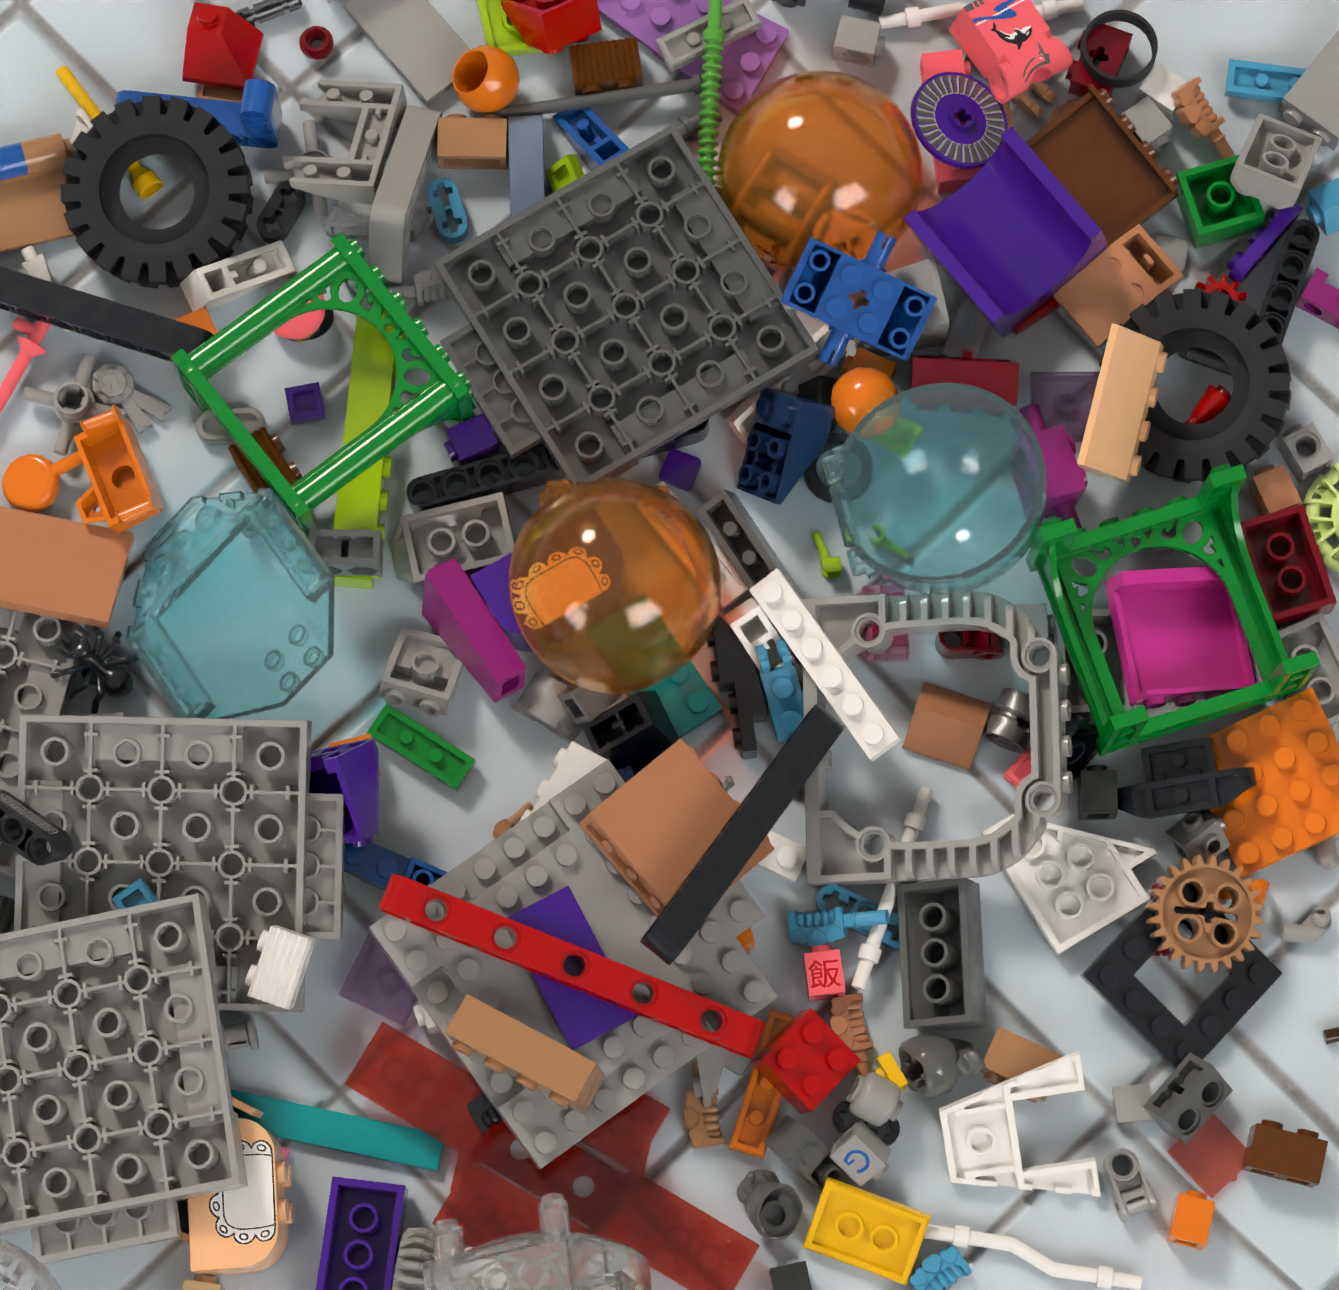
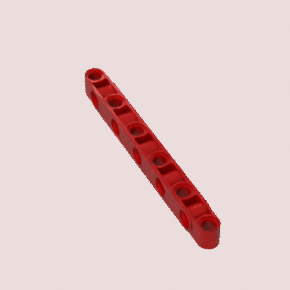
(546, 956)

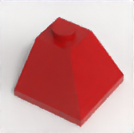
(220, 47)

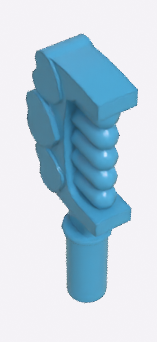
(830, 926)
(939, 1270)

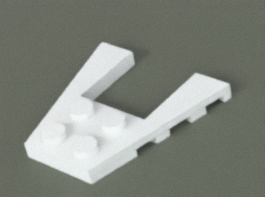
(984, 1139)

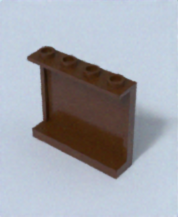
(1104, 164)

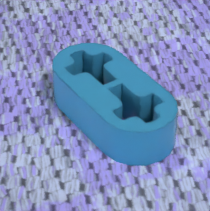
(440, 213)

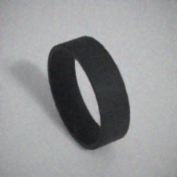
(1124, 16)

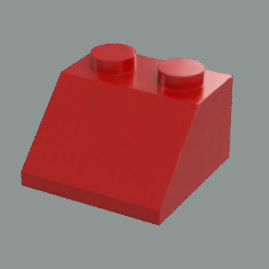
(553, 23)

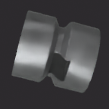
(1012, 722)

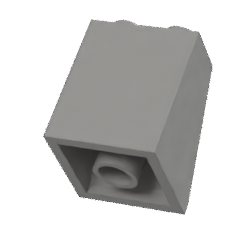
(926, 277)

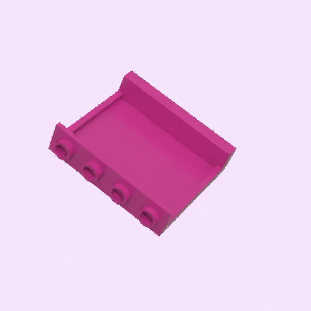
(1177, 636)

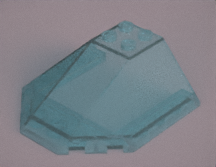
(232, 607)

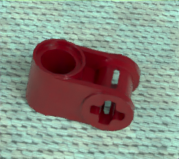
(973, 645)

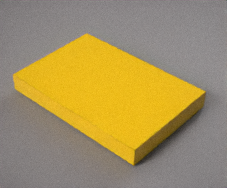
(867, 1231)

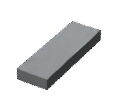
(687, 42)

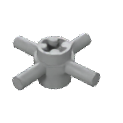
(65, 394)

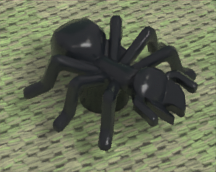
(96, 668)

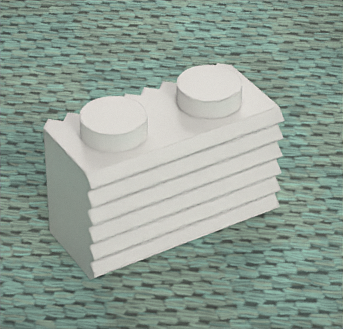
(280, 966)

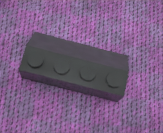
(941, 955)

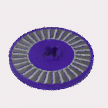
(942, 135)

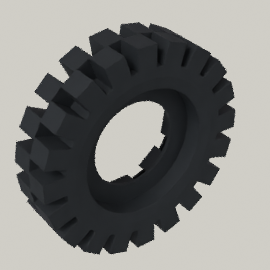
(142, 130)
(1258, 375)

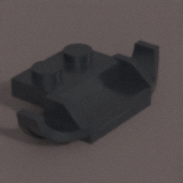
(1183, 780)

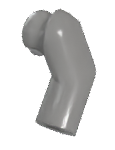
(1326, 853)

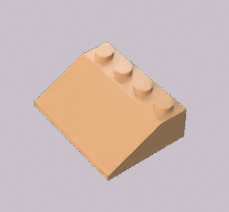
(1121, 405)

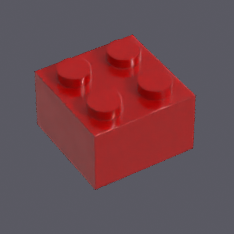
(805, 1061)

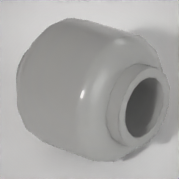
(874, 1099)

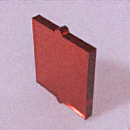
(1210, 1156)

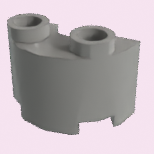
(541, 705)

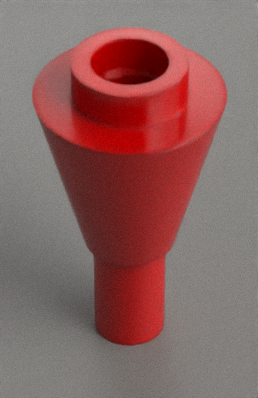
(1210, 405)

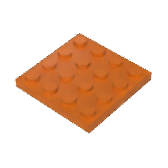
(1295, 779)

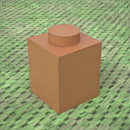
(1273, 489)

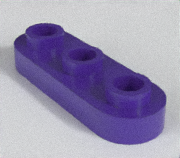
(1262, 242)

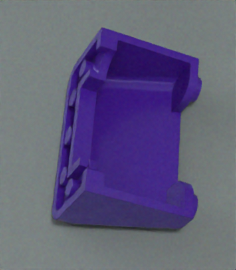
(354, 772)

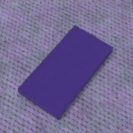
(575, 1013)

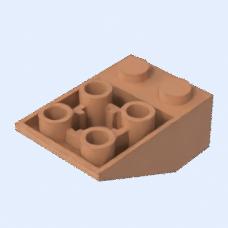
(1117, 283)

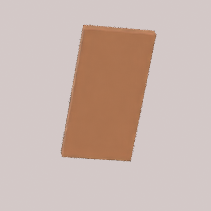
(61, 567)

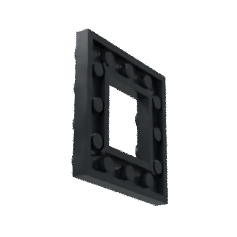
(1115, 982)

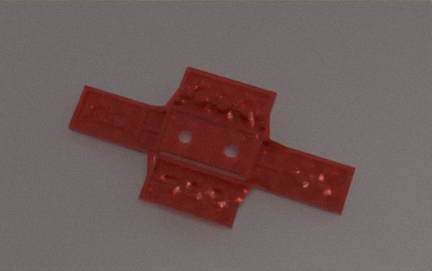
(623, 1206)

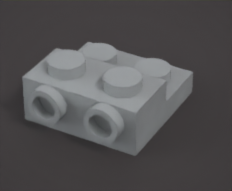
(421, 673)

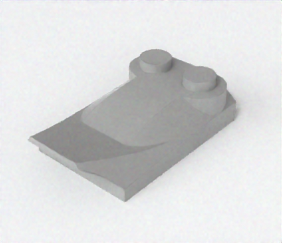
(1274, 162)
(469, 531)
(1310, 636)

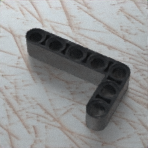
(1280, 285)
(35, 834)

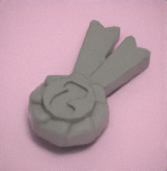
(115, 385)

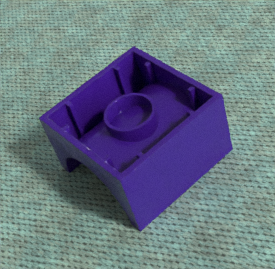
(1009, 235)

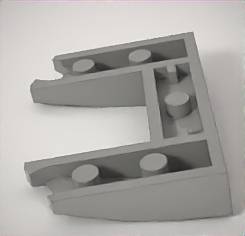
(378, 111)

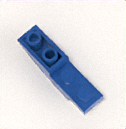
(376, 864)

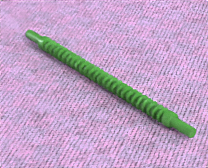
(713, 37)

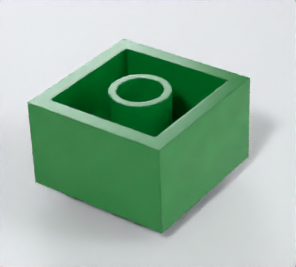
(1213, 206)

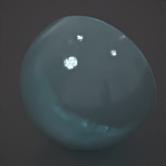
(939, 489)

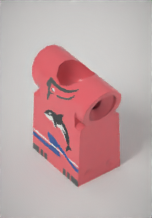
(1009, 45)

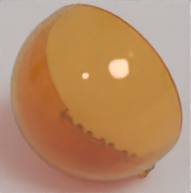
(819, 162)
(614, 583)

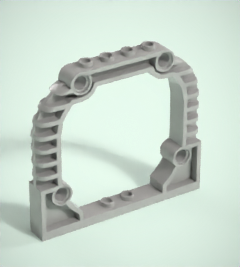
(842, 853)

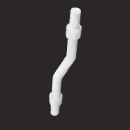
(914, 16)
(870, 953)
(1103, 1276)

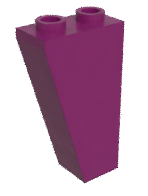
(471, 630)

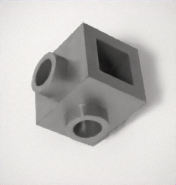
(1198, 835)

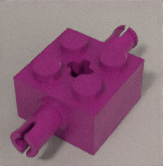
(1065, 478)

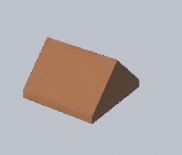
(946, 726)

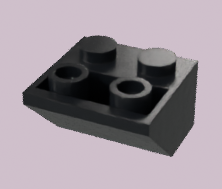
(632, 731)

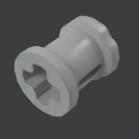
(240, 1035)

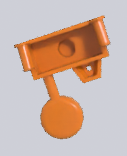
(114, 466)

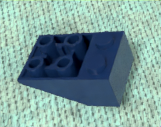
(782, 443)

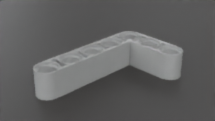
(399, 192)

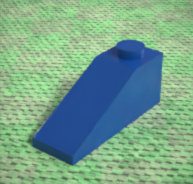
(589, 136)

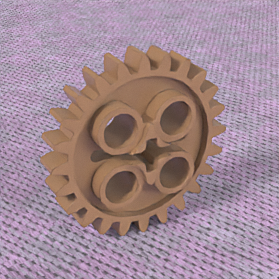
(1202, 945)

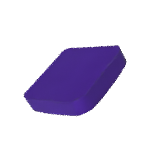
(680, 470)

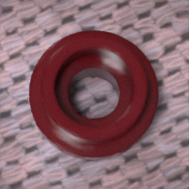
(316, 33)

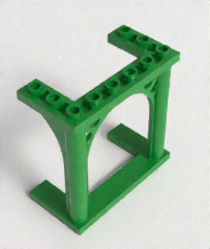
(439, 400)
(1218, 515)

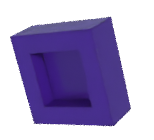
(305, 403)

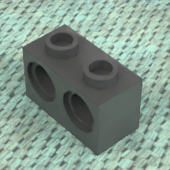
(350, 551)
(1188, 1098)

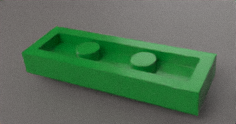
(421, 747)

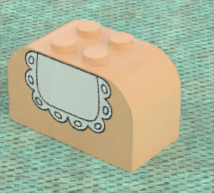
(247, 1225)

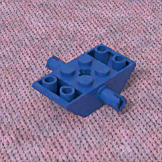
(891, 308)

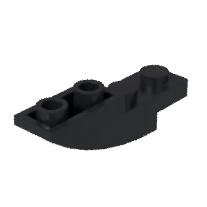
(737, 673)

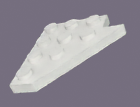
(1077, 882)

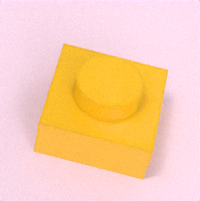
(889, 1069)

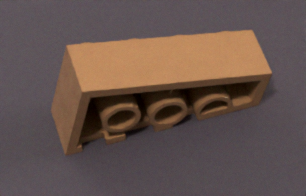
(525, 1053)

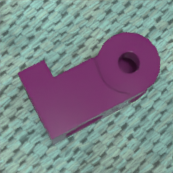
(1320, 299)

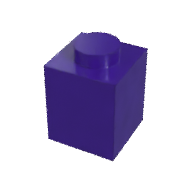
(471, 441)

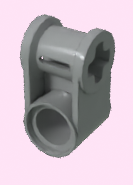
(1129, 1186)

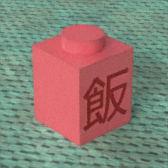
(823, 973)

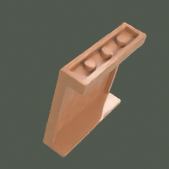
(664, 824)

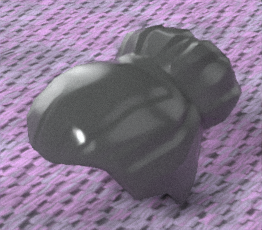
(770, 1204)

